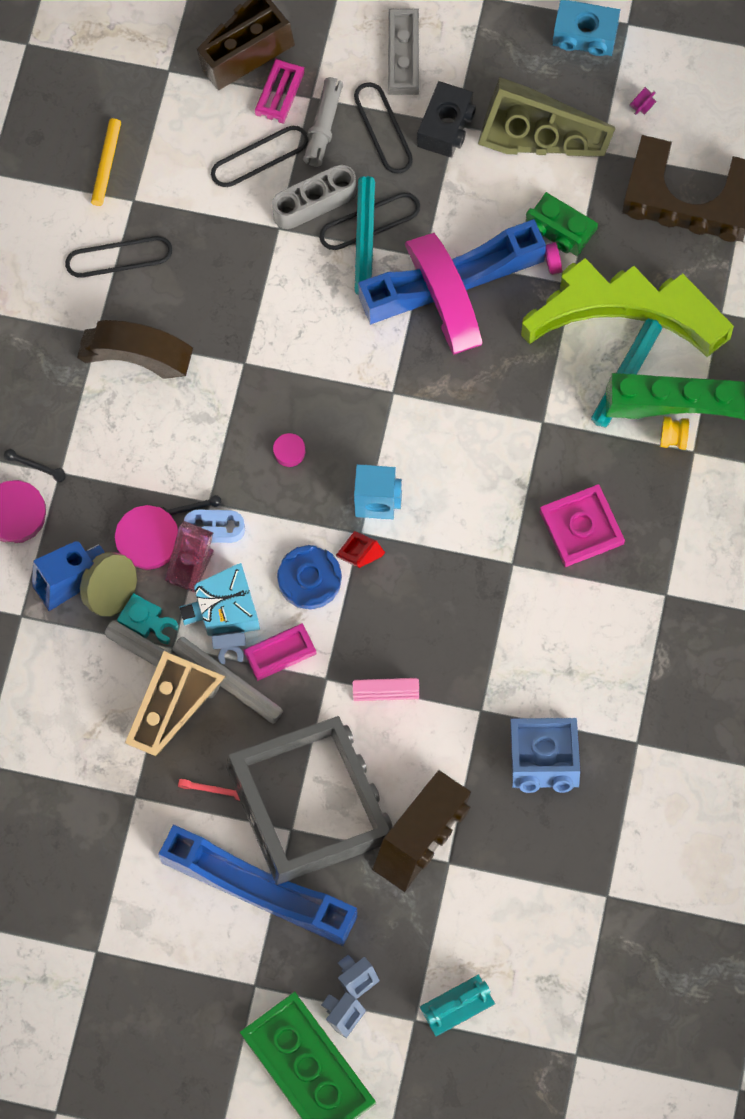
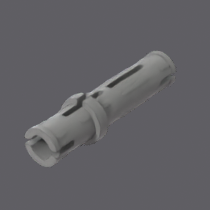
(320, 132)

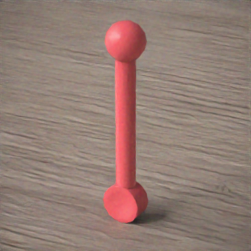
(186, 784)

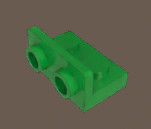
(562, 224)

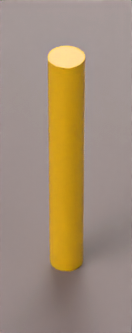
(106, 162)

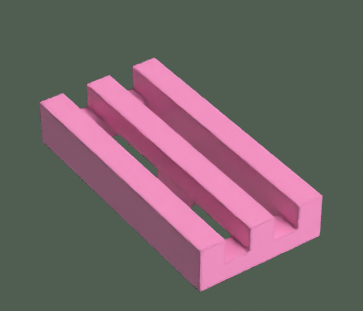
(386, 689)

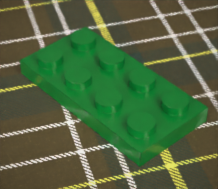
(306, 1063)

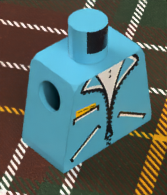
(223, 603)

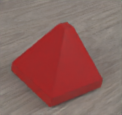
(360, 550)

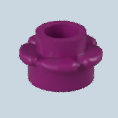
(643, 101)

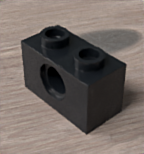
(451, 103)

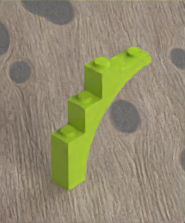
(630, 295)

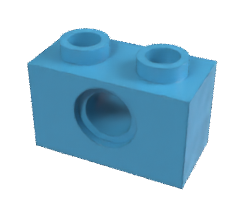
(577, 15)
(377, 492)

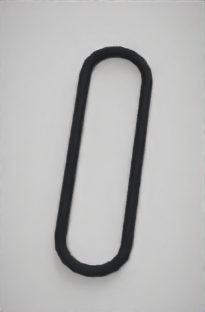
(399, 132)
(258, 170)
(376, 231)
(120, 268)

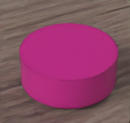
(553, 259)
(289, 450)

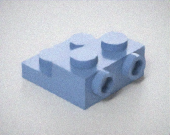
(545, 754)

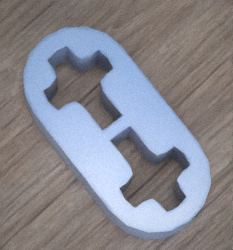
(219, 518)

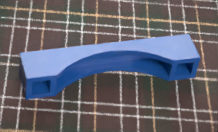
(502, 255)
(289, 901)

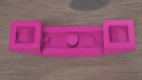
(447, 292)

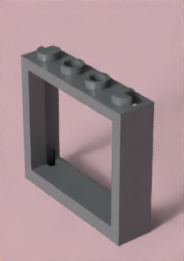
(279, 866)

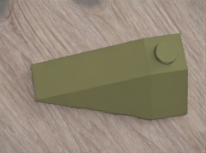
(535, 123)

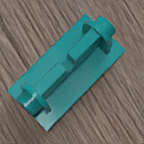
(457, 1005)

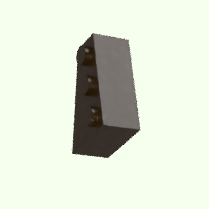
(245, 42)

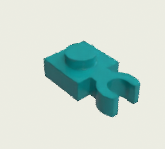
(144, 618)

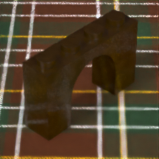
(651, 200)

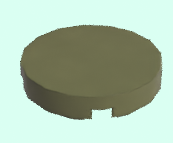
(108, 584)

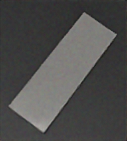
(403, 52)

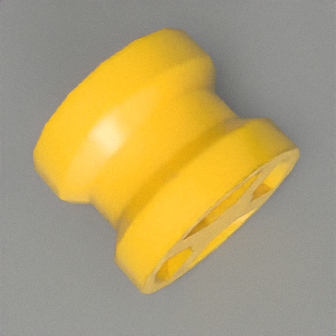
(674, 432)

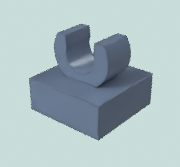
(229, 641)
(357, 977)
(343, 1013)

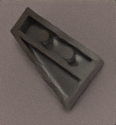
(421, 829)

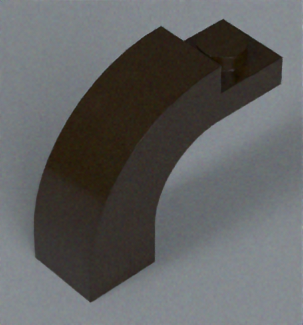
(138, 345)

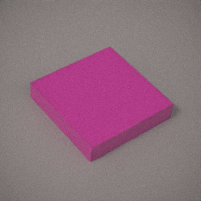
(582, 525)

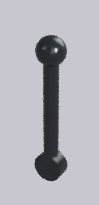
(58, 474)
(214, 501)

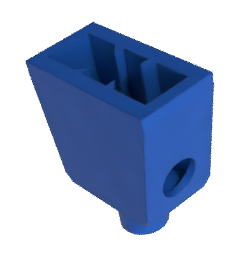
(60, 573)

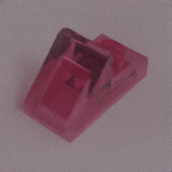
(189, 556)

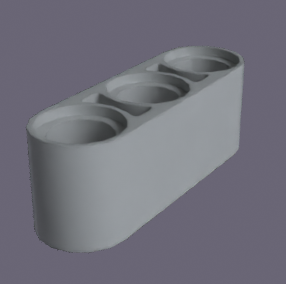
(320, 184)

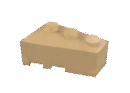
(170, 701)

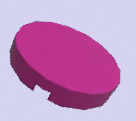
(20, 511)
(146, 536)

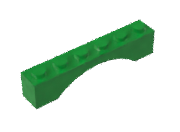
(649, 395)

